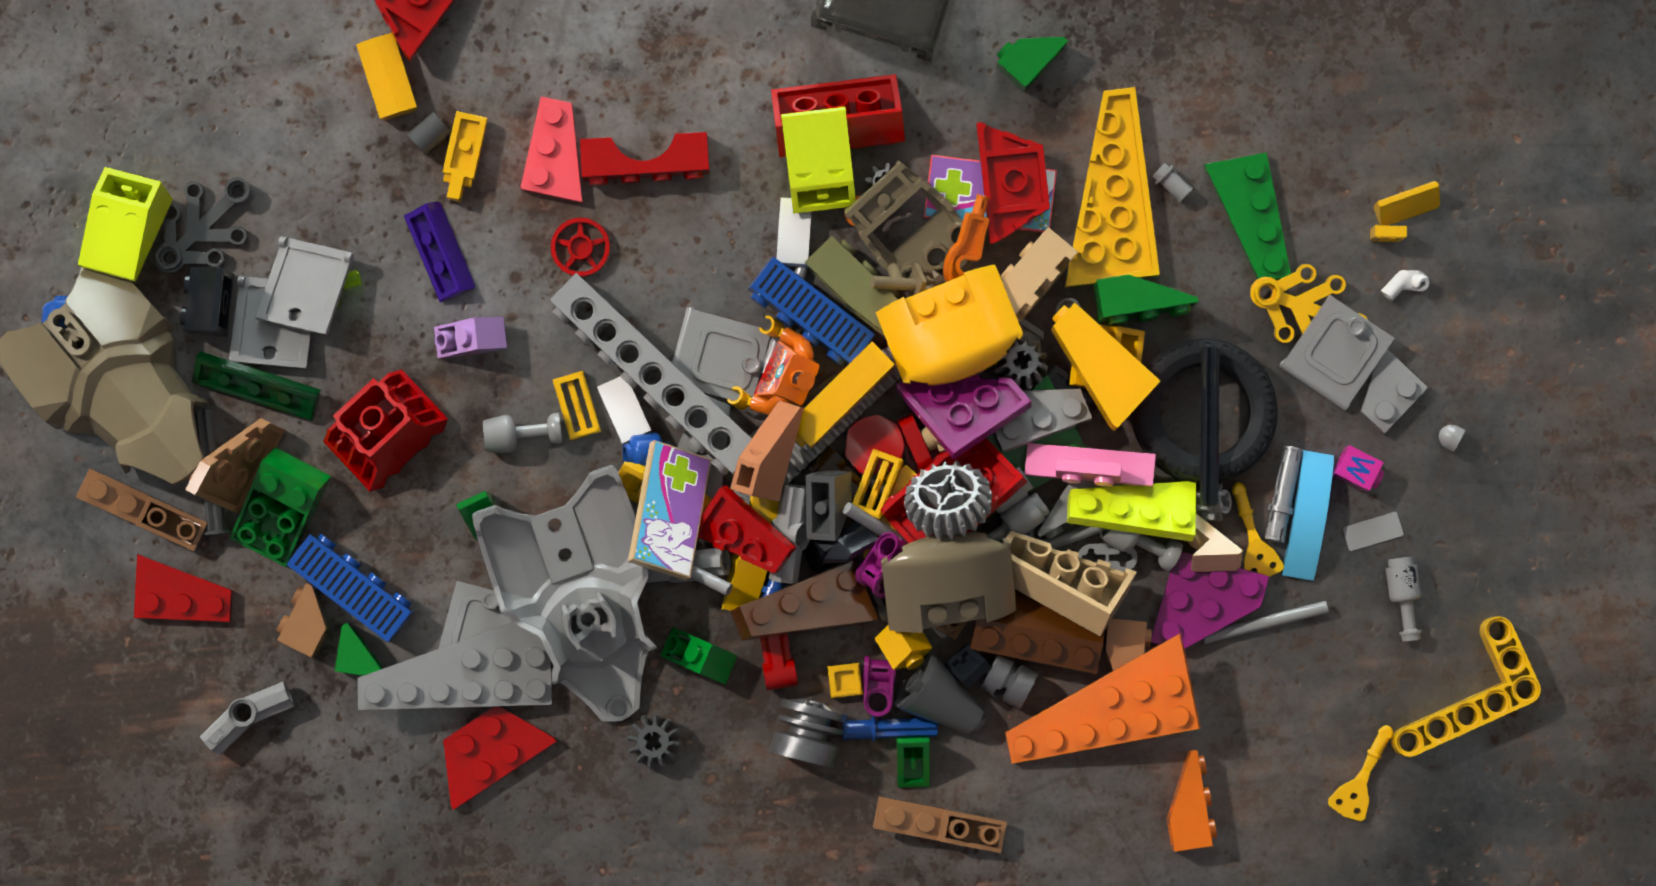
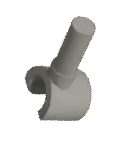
(879, 604)

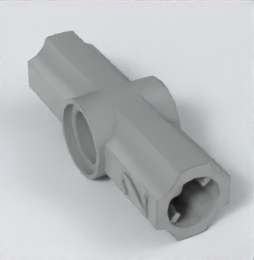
(792, 525)

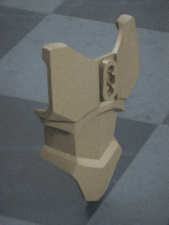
(115, 384)

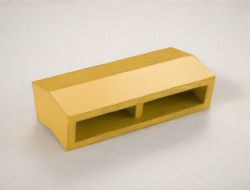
(386, 76)

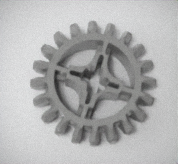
(948, 500)

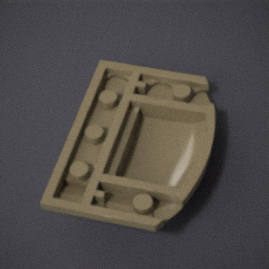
(948, 582)

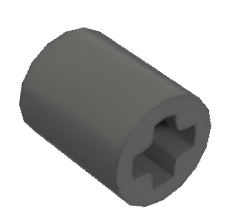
(429, 133)

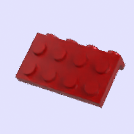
(999, 472)

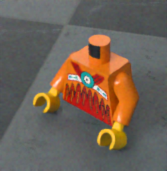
(787, 374)

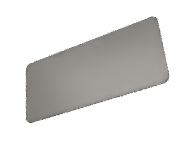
(1373, 531)

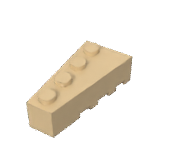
(1036, 271)
(1068, 584)

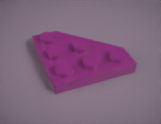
(965, 410)
(1205, 601)

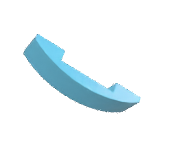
(1309, 515)

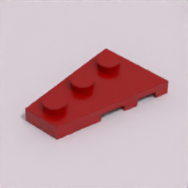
(739, 529)
(177, 595)

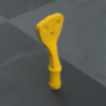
(1256, 545)
(1359, 784)

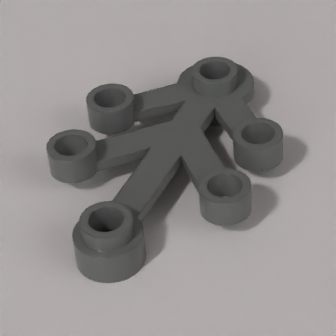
(199, 229)

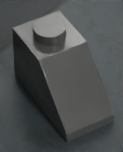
(825, 498)

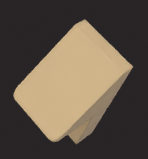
(1214, 551)

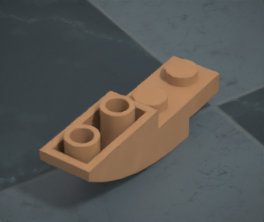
(141, 509)
(939, 824)

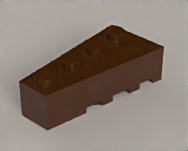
(815, 604)

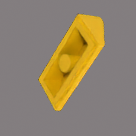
(1408, 204)

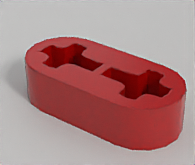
(915, 441)

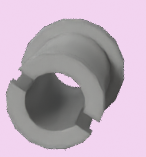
(1172, 182)

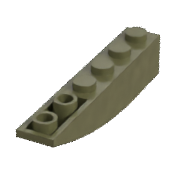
(850, 280)

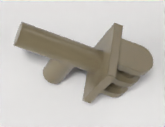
(917, 282)

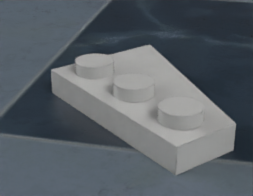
(1050, 414)

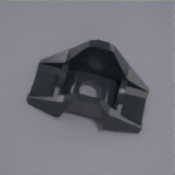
(851, 542)

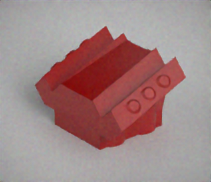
(383, 428)

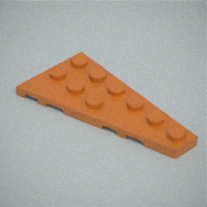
(1129, 704)

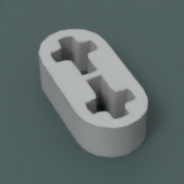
(1106, 550)

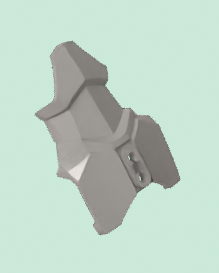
(576, 604)

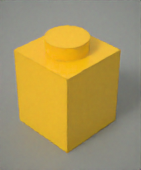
(903, 648)

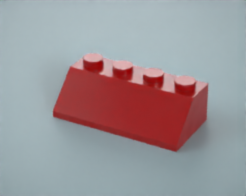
(870, 106)

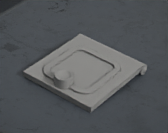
(307, 280)
(253, 335)
(713, 353)
(1335, 357)
(471, 614)

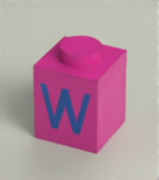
(1358, 469)

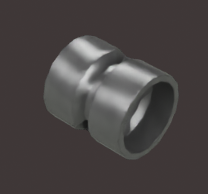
(1008, 681)

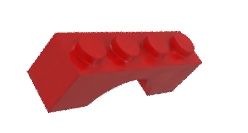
(685, 157)

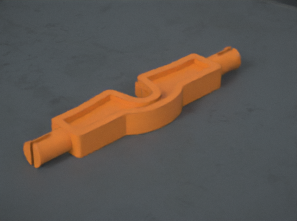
(970, 240)

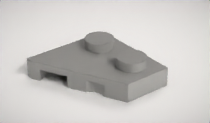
(1390, 392)

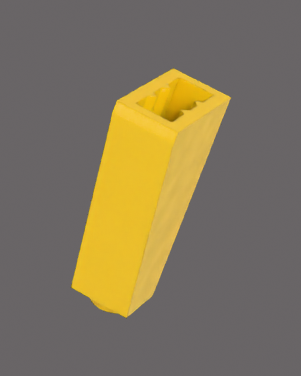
(1104, 366)
(843, 395)

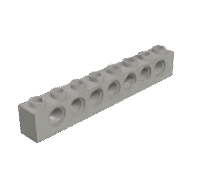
(579, 293)

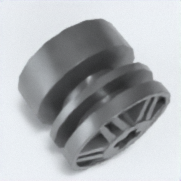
(808, 732)

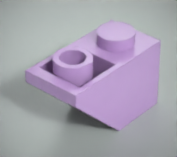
(470, 337)

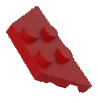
(412, 21)
(1012, 179)
(489, 751)

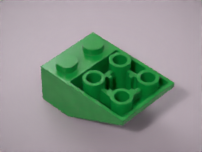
(1133, 297)
(279, 506)

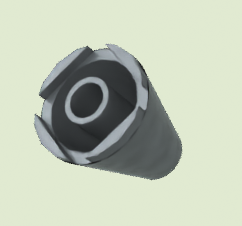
(940, 698)

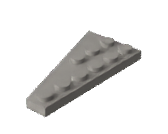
(482, 671)

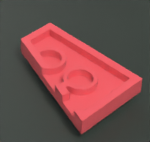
(552, 153)

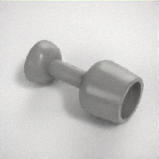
(502, 433)
(1125, 541)

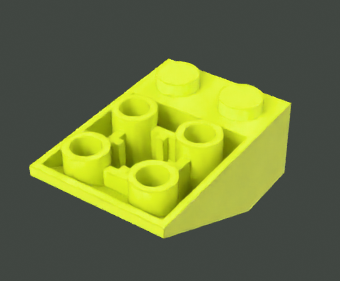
(818, 160)
(122, 223)

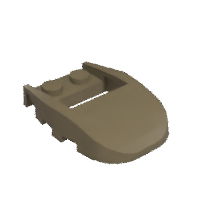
(928, 243)

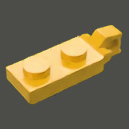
(463, 153)

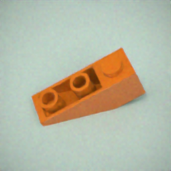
(1188, 813)

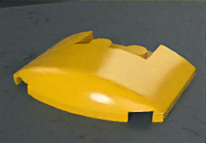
(951, 328)

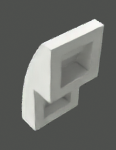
(793, 235)
(623, 409)

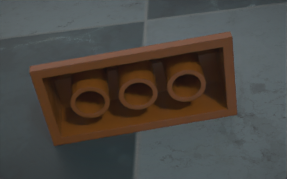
(1039, 636)

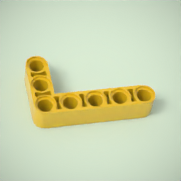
(1478, 702)

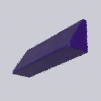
(439, 251)

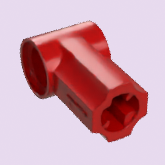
(778, 665)

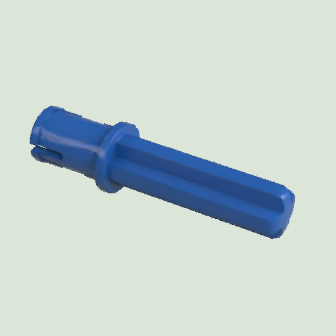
(888, 728)

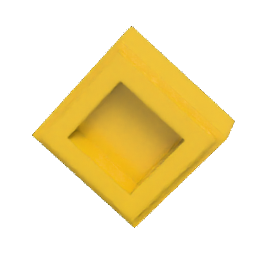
(1387, 233)
(845, 680)

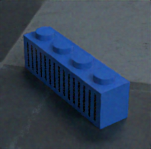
(810, 312)
(351, 588)

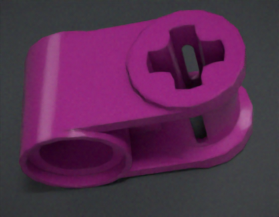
(886, 545)
(878, 683)

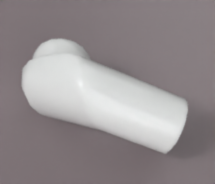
(1405, 280)

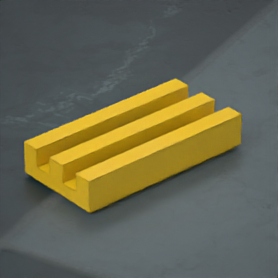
(564, 408)
(888, 490)

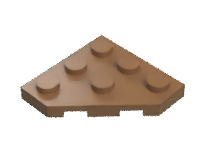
(230, 470)

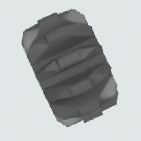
(642, 742)

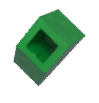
(698, 655)

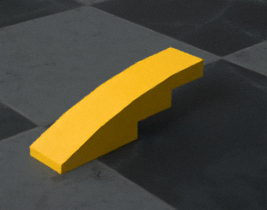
(744, 576)

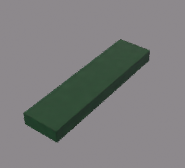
(256, 385)

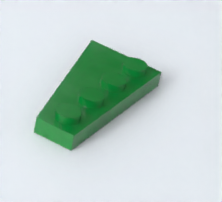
(1250, 202)

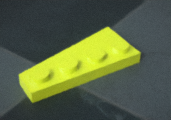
(1158, 511)

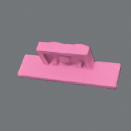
(1089, 464)

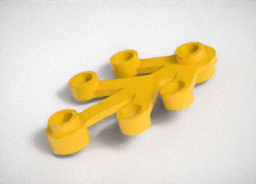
(1300, 305)

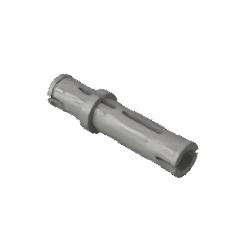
(1281, 505)

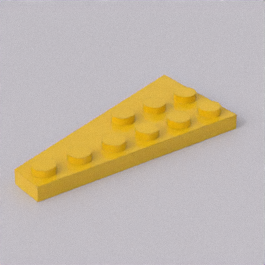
(1115, 211)

